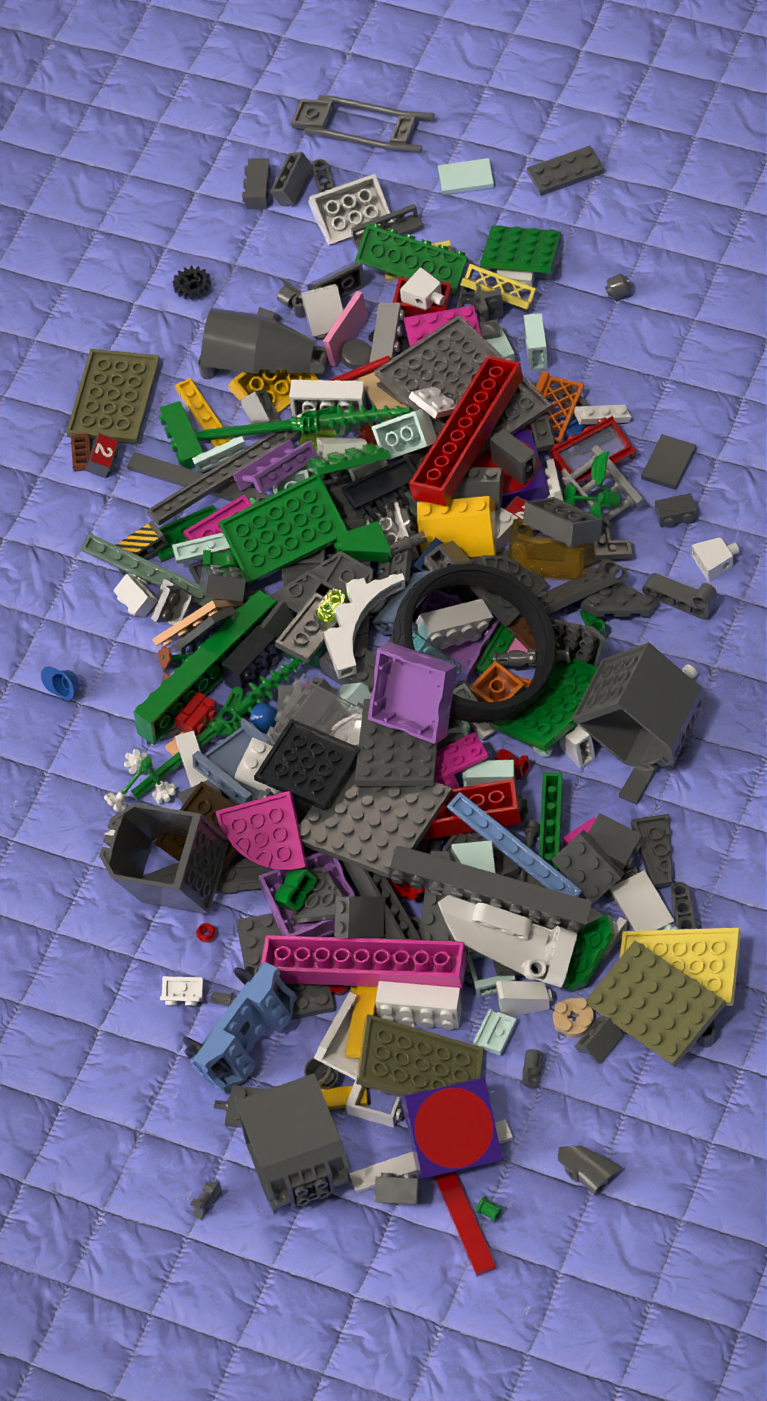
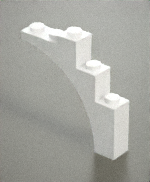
(350, 615)

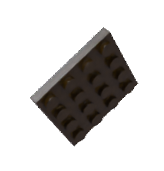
(202, 801)

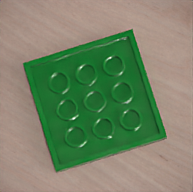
(521, 249)
(352, 457)

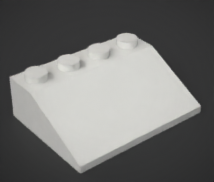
(347, 207)

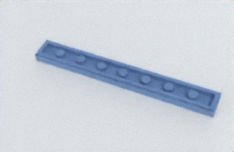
(511, 846)

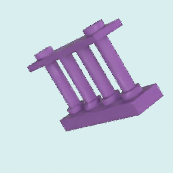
(274, 466)

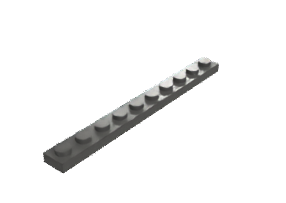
(216, 477)

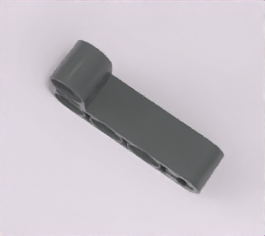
(682, 597)

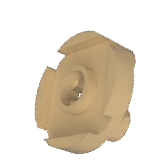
(568, 1007)

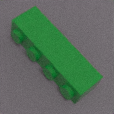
(181, 433)

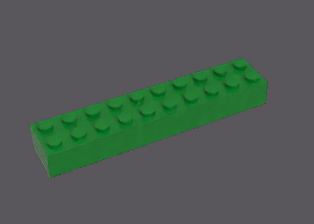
(199, 671)

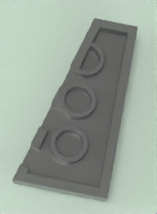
(655, 848)

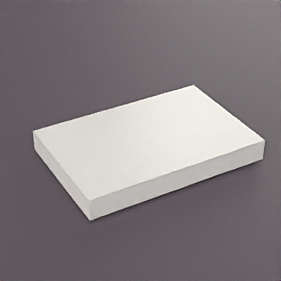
(641, 903)

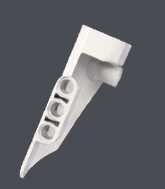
(510, 939)

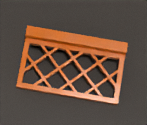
(544, 386)

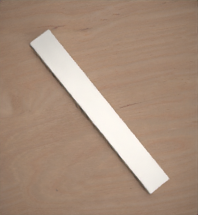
(365, 1178)

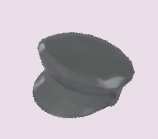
(356, 353)

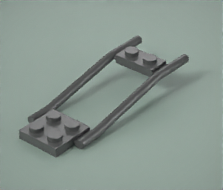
(314, 115)

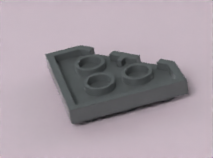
(620, 601)
(320, 900)

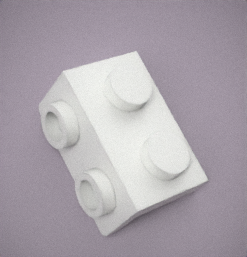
(182, 990)

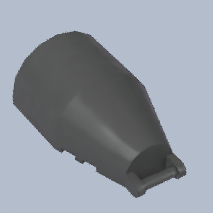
(257, 343)

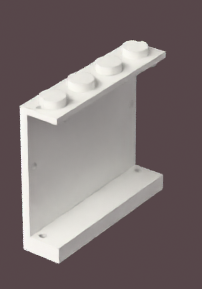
(334, 1043)

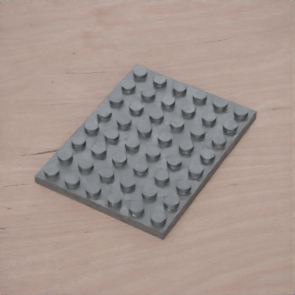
(450, 362)

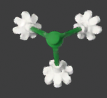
(143, 765)

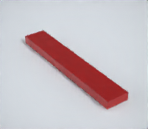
(465, 1223)

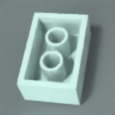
(405, 433)

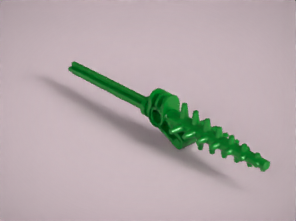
(308, 423)
(234, 707)

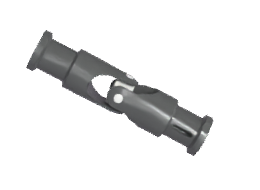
(517, 658)

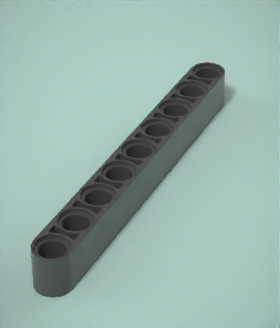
(687, 920)

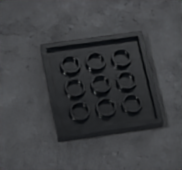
(307, 764)

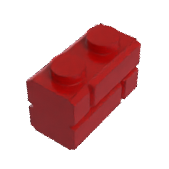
(196, 714)

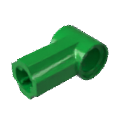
(594, 621)

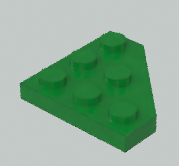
(588, 951)

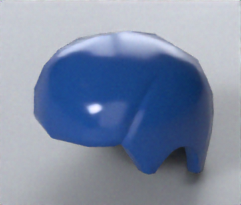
(263, 717)

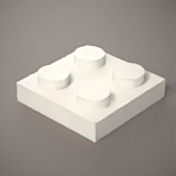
(433, 402)

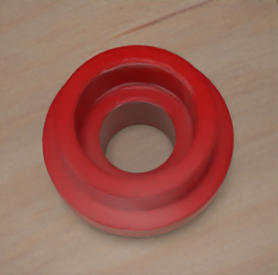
(203, 928)

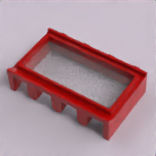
(578, 447)

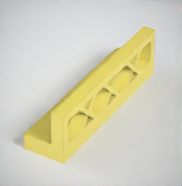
(507, 297)

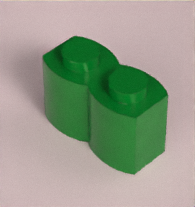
(294, 890)

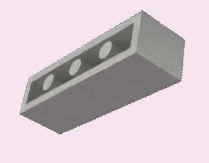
(387, 331)

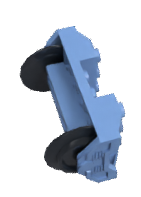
(241, 1027)

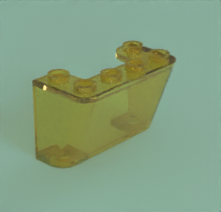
(545, 555)

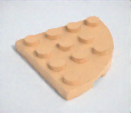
(189, 623)

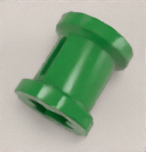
(489, 1209)

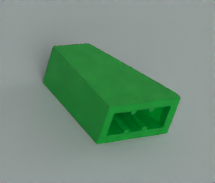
(365, 543)

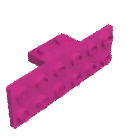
(458, 757)

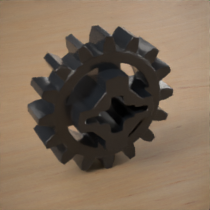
(193, 282)

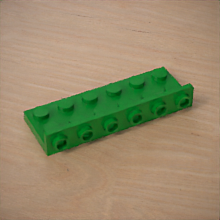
(405, 255)

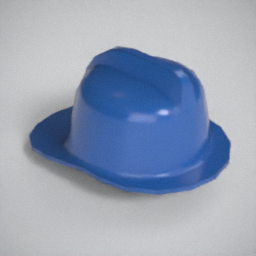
(60, 683)

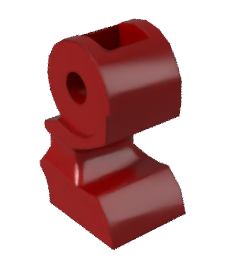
(521, 766)

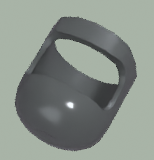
(325, 1075)

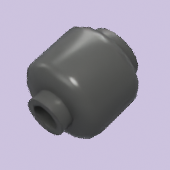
(618, 286)

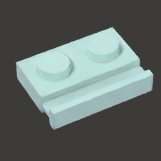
(495, 1032)

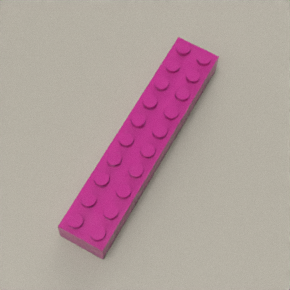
(366, 961)

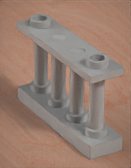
(620, 485)

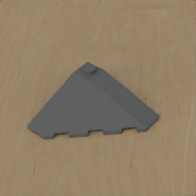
(584, 641)

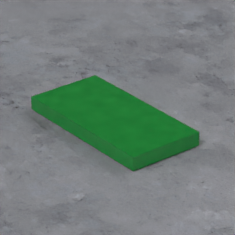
(174, 531)

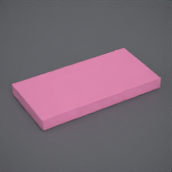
(346, 327)

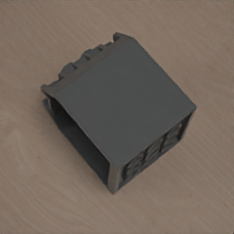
(639, 707)
(198, 866)
(293, 1143)

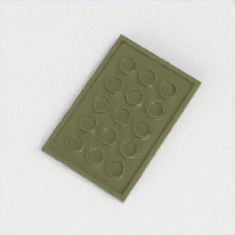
(114, 395)
(655, 1003)
(412, 1060)

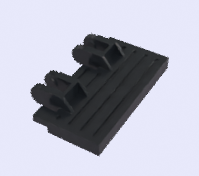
(384, 484)

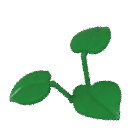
(606, 498)

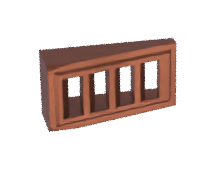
(80, 441)

